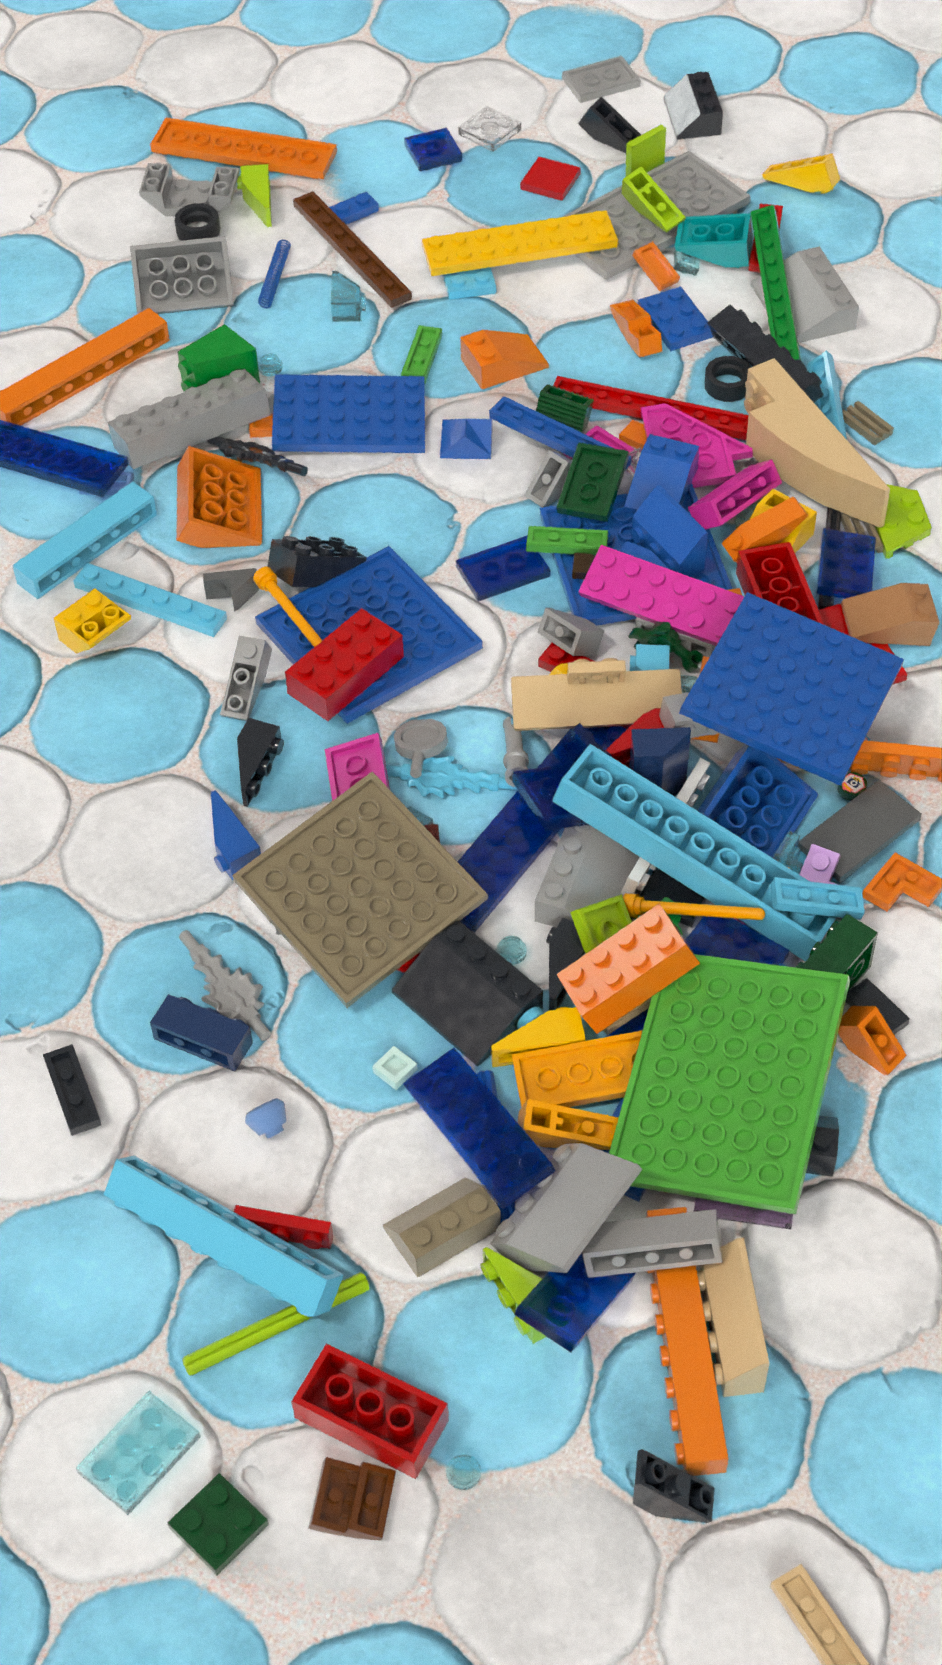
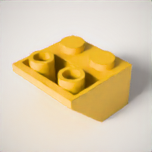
(802, 532)
(89, 621)

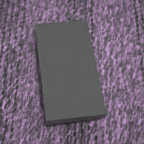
(863, 828)

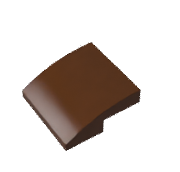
(352, 1499)

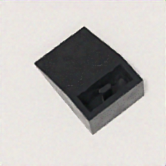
(311, 560)

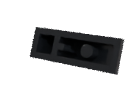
(608, 125)
(563, 951)

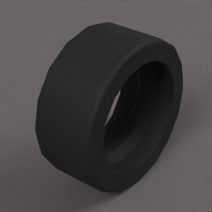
(197, 213)
(726, 366)

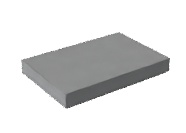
(601, 79)

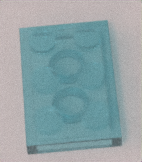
(138, 1452)

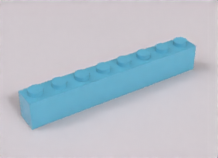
(223, 1236)

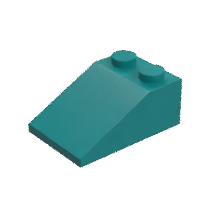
(717, 238)

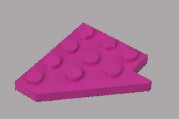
(715, 448)

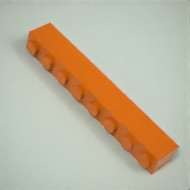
(82, 367)
(689, 1366)

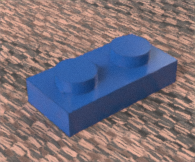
(355, 208)

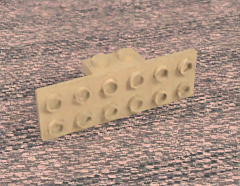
(590, 695)

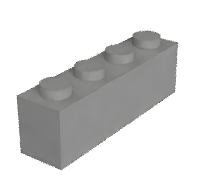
(654, 1244)

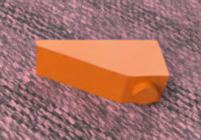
(766, 528)

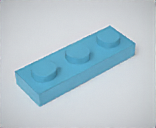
(817, 898)

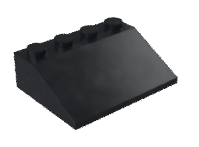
(467, 991)

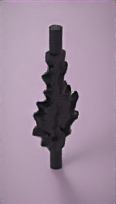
(254, 452)

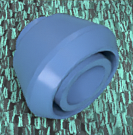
(267, 1118)

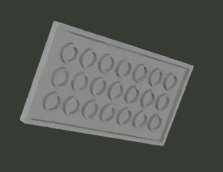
(688, 184)

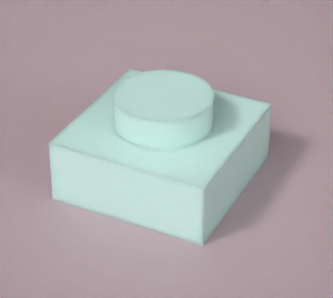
(395, 1068)

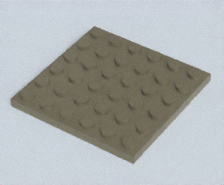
(359, 888)

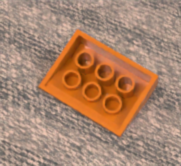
(217, 501)

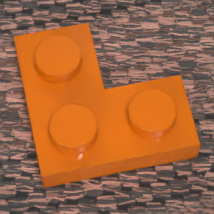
(900, 877)

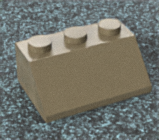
(444, 1225)

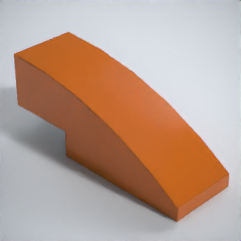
(637, 328)

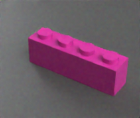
(735, 494)

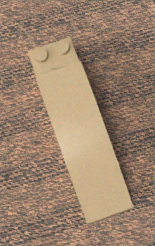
(808, 447)

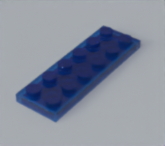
(59, 459)
(479, 1128)

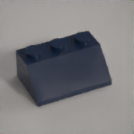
(661, 756)

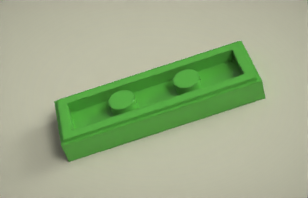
(422, 352)
(565, 540)

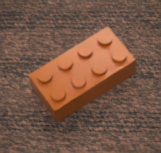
(627, 969)

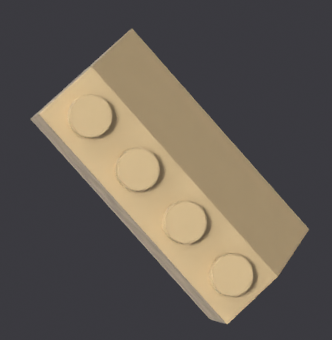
(734, 1322)

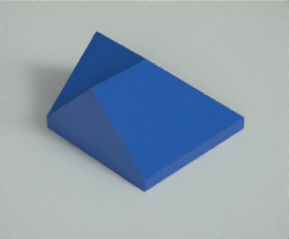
(466, 439)

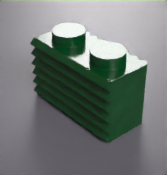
(565, 407)

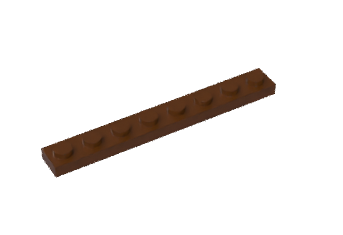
(352, 249)

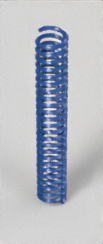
(264, 291)

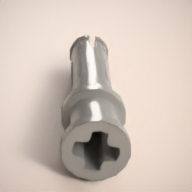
(515, 758)

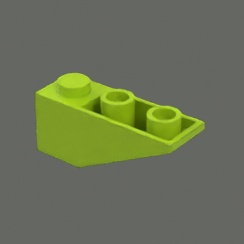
(513, 1286)

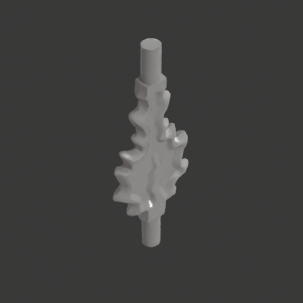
(229, 994)

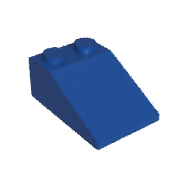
(664, 464)

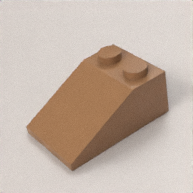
(892, 615)

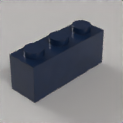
(201, 1032)

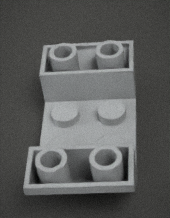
(171, 195)

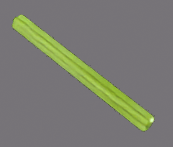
(265, 1329)

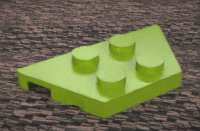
(904, 520)

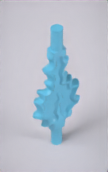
(441, 777)

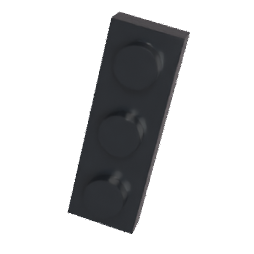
(72, 1090)

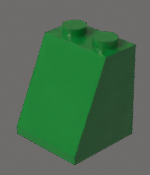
(216, 357)

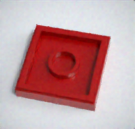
(550, 178)

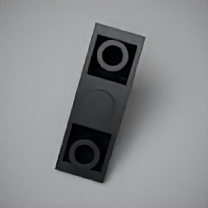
(670, 1491)

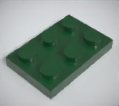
(592, 482)

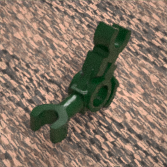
(663, 634)

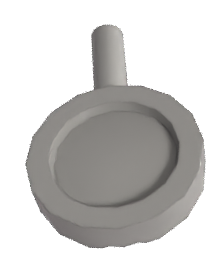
(420, 741)

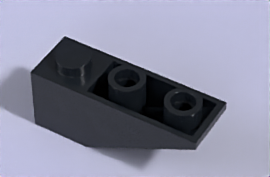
(257, 748)

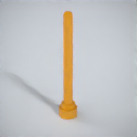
(267, 581)
(638, 905)

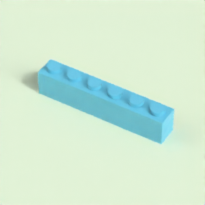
(84, 540)

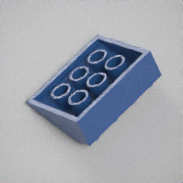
(758, 799)

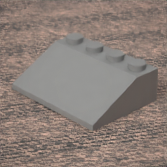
(182, 275)
(817, 295)
(581, 873)
(564, 1209)

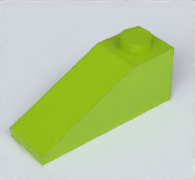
(256, 190)
(650, 200)

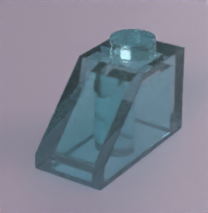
(346, 299)

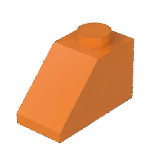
(871, 1038)

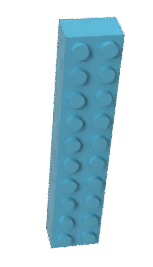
(685, 845)

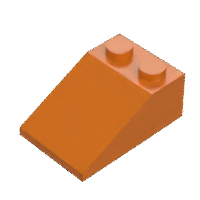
(500, 356)

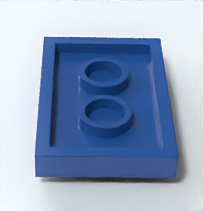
(676, 318)

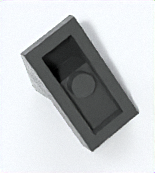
(233, 584)

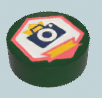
(852, 786)

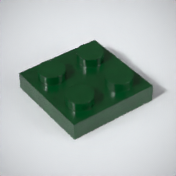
(217, 1524)

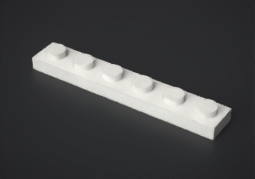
(696, 780)

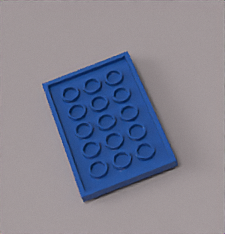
(348, 413)

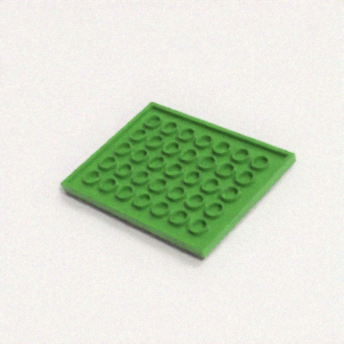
(731, 1082)

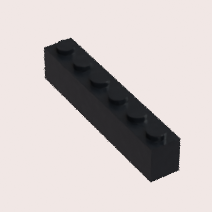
(749, 342)

